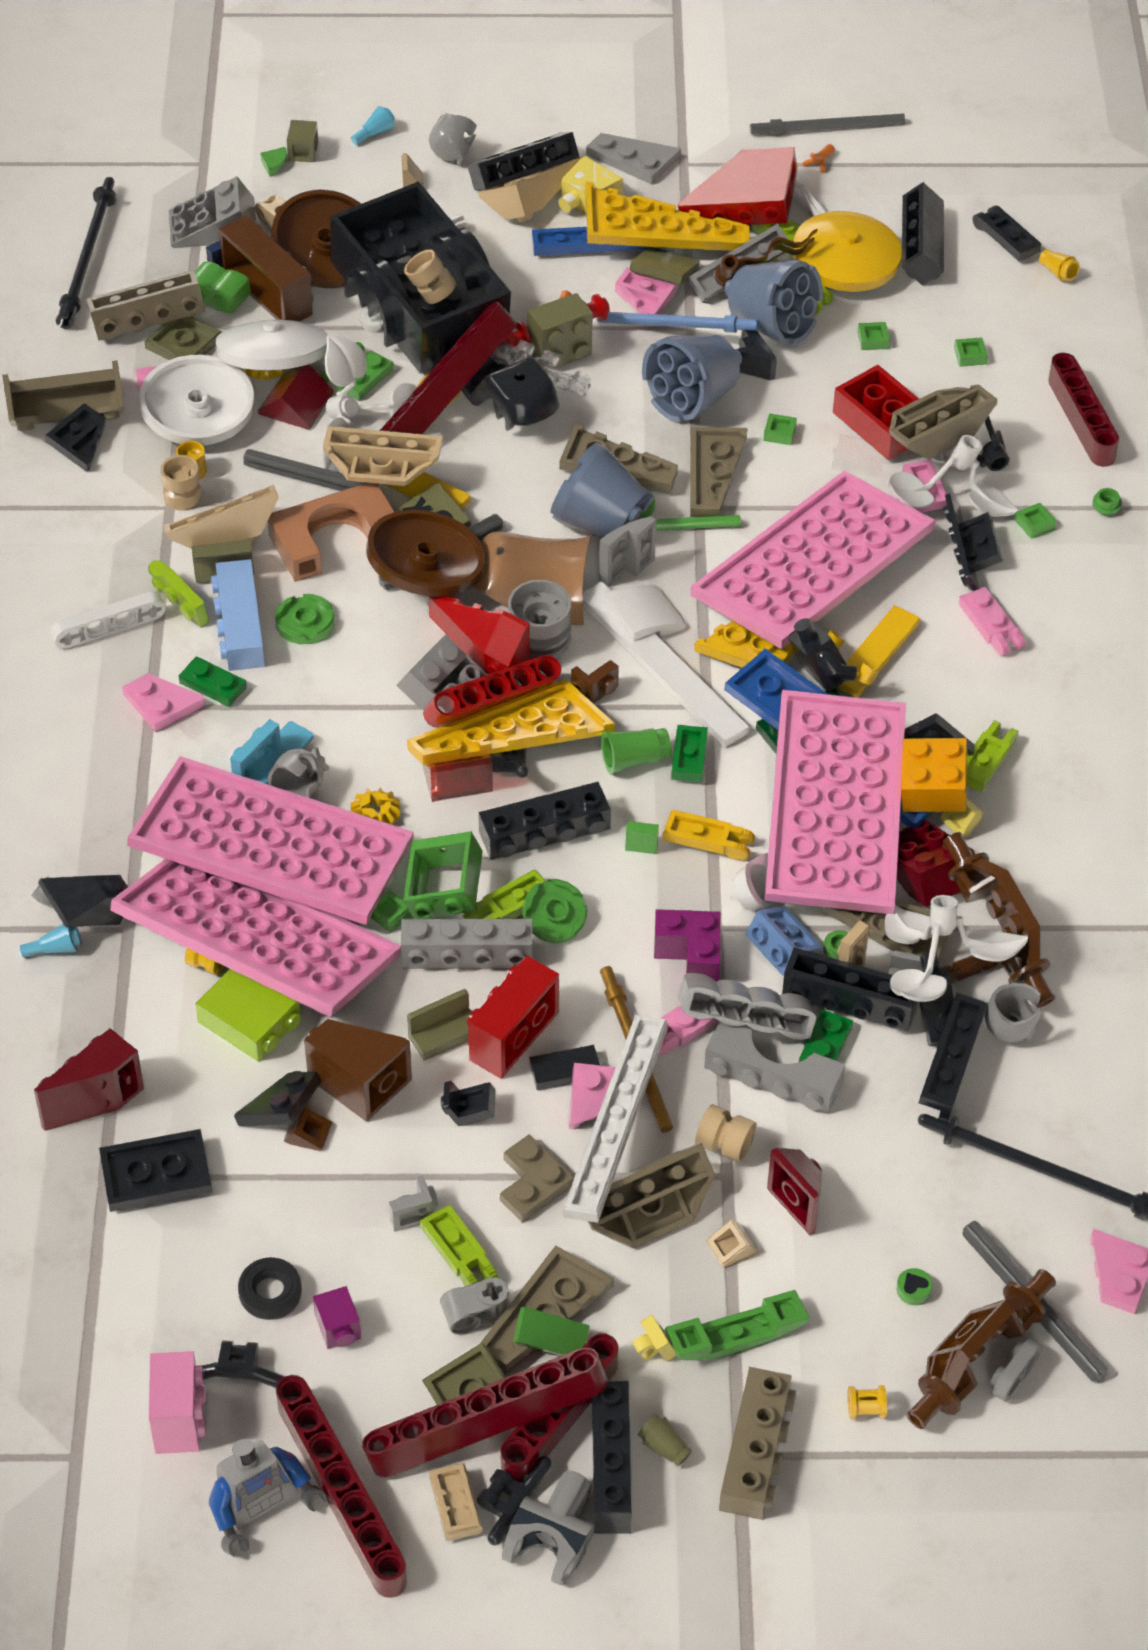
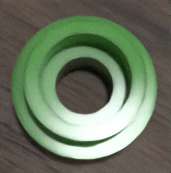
(1107, 501)

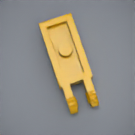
(708, 834)

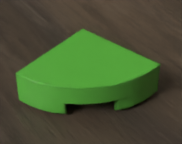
(274, 160)

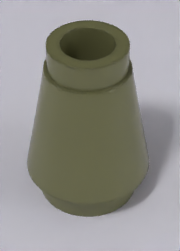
(664, 1440)

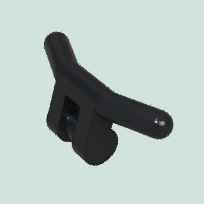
(510, 762)
(235, 1369)
(503, 1482)

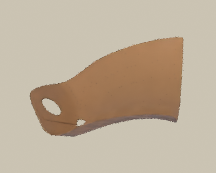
(534, 559)

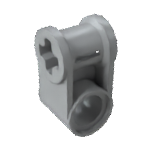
(473, 1306)

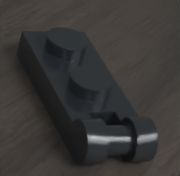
(1007, 232)

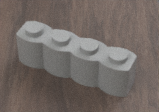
(755, 1006)

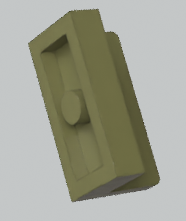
(208, 555)
(440, 1025)

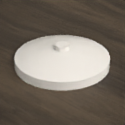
(271, 345)
(196, 399)

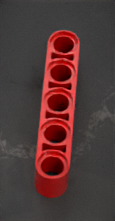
(479, 690)

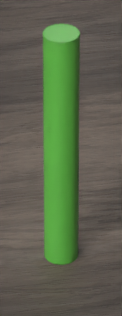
(698, 522)

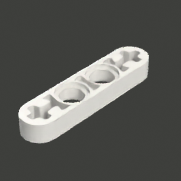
(107, 615)

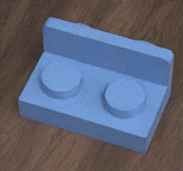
(777, 932)

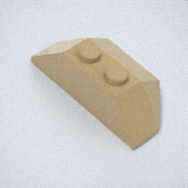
(381, 455)
(228, 522)

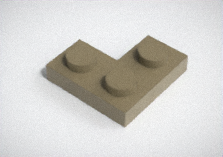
(540, 1178)

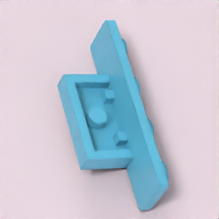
(264, 748)

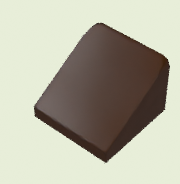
(308, 1130)

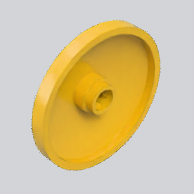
(850, 250)

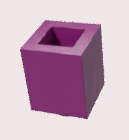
(337, 1317)

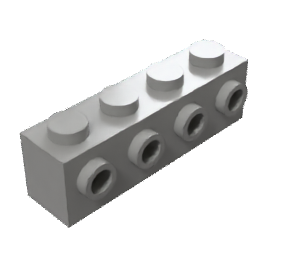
(465, 943)

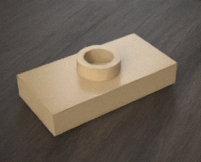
(854, 945)
(455, 1501)

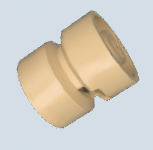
(430, 276)
(181, 482)
(726, 1133)

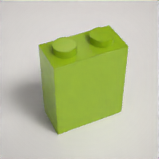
(247, 1014)

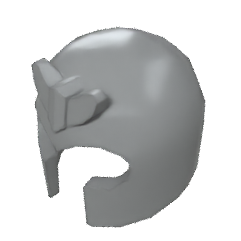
(448, 137)
(299, 772)
(1009, 1013)

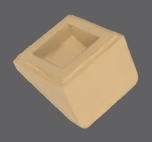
(410, 171)
(731, 1244)

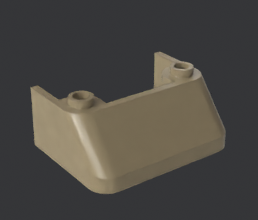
(59, 396)

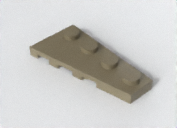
(712, 467)
(646, 468)
(877, 929)
(558, 1287)

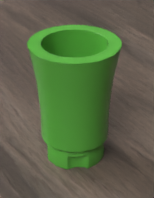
(634, 748)

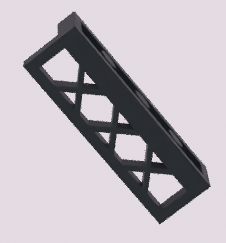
(952, 1054)

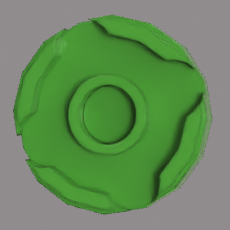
(305, 619)
(555, 910)

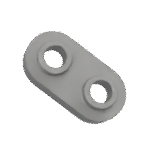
(1022, 1361)

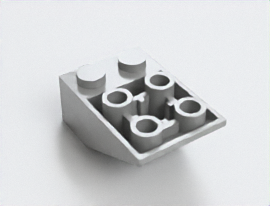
(200, 218)
(438, 670)

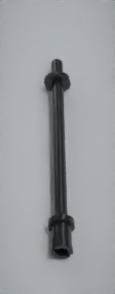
(70, 302)
(1137, 1203)

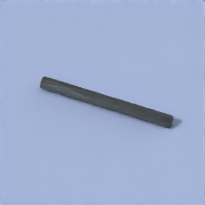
(1053, 1321)

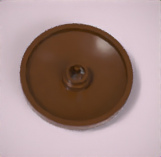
(304, 231)
(425, 553)

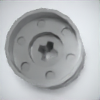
(548, 612)

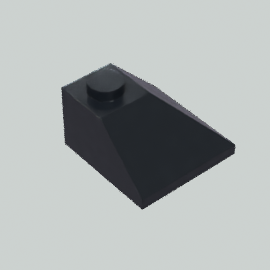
(84, 899)

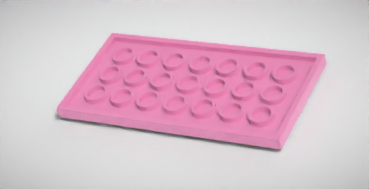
(812, 558)
(836, 802)
(271, 839)
(259, 934)

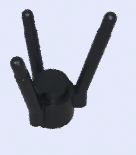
(994, 452)

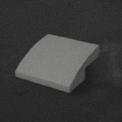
(627, 549)

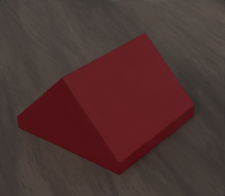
(297, 397)

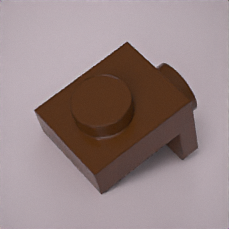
(598, 683)

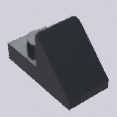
(756, 356)

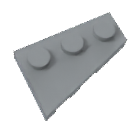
(635, 157)

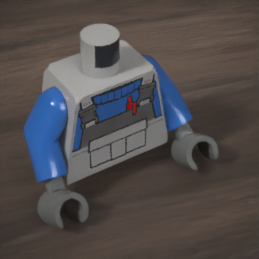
(252, 1485)

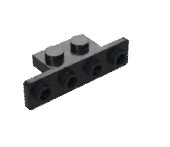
(975, 542)

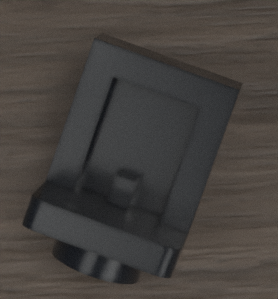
(468, 1104)

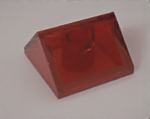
(459, 777)

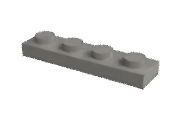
(704, 281)

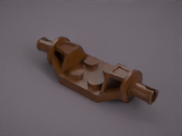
(1006, 905)
(947, 1369)

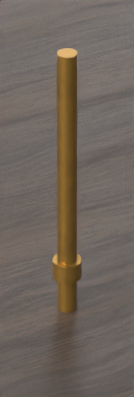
(616, 998)

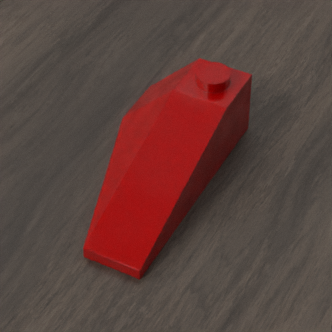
(487, 637)

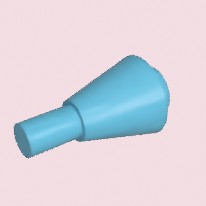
(379, 121)
(58, 940)

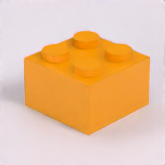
(934, 775)

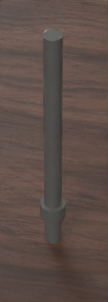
(777, 126)

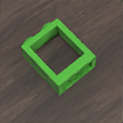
(426, 855)

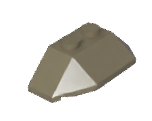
(941, 419)
(656, 1197)

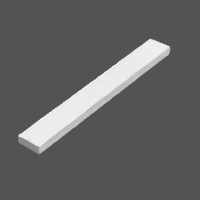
(670, 672)
(615, 1119)

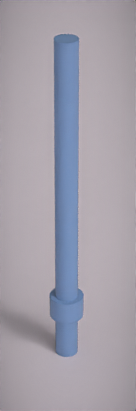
(728, 323)

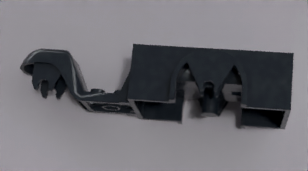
(404, 223)

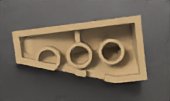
(526, 194)

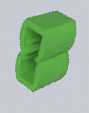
(222, 287)

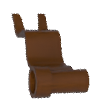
(731, 264)

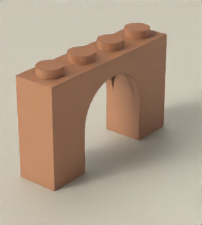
(294, 526)

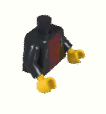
(821, 657)

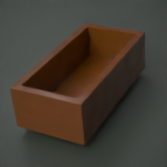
(273, 274)

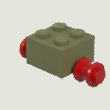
(561, 327)

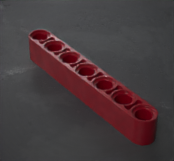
(452, 372)
(485, 1412)
(341, 1499)

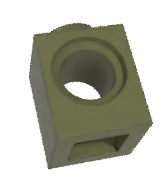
(302, 141)

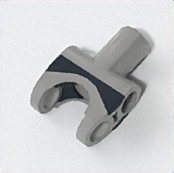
(553, 1526)

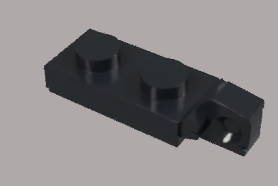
(936, 1011)

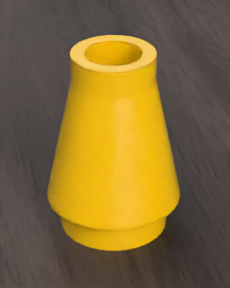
(1061, 265)

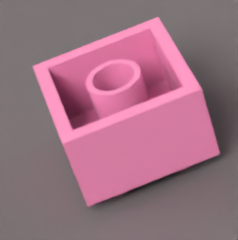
(176, 1402)

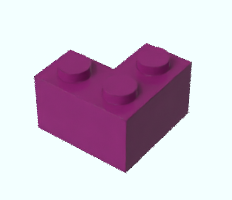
(689, 937)

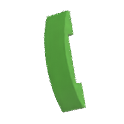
(739, 1331)

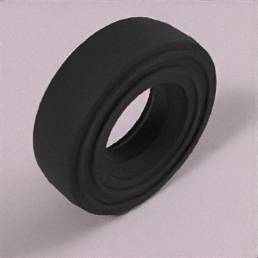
(275, 1307)

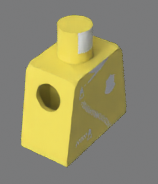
(574, 183)

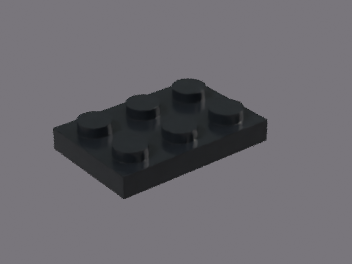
(155, 1170)

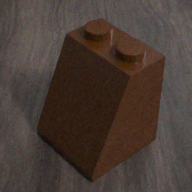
(358, 1065)

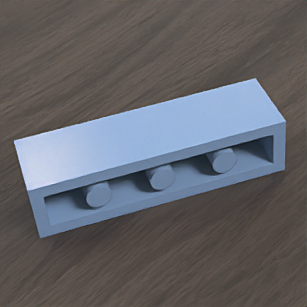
(239, 615)

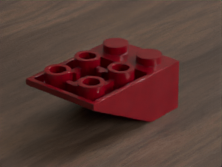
(925, 863)
(91, 1082)

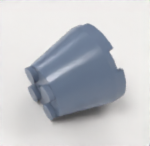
(779, 296)
(689, 374)
(600, 494)

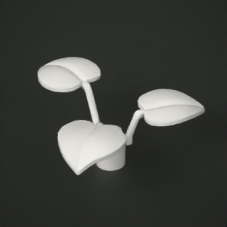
(343, 364)
(982, 496)
(910, 927)

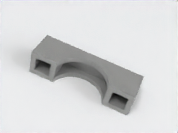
(809, 1082)

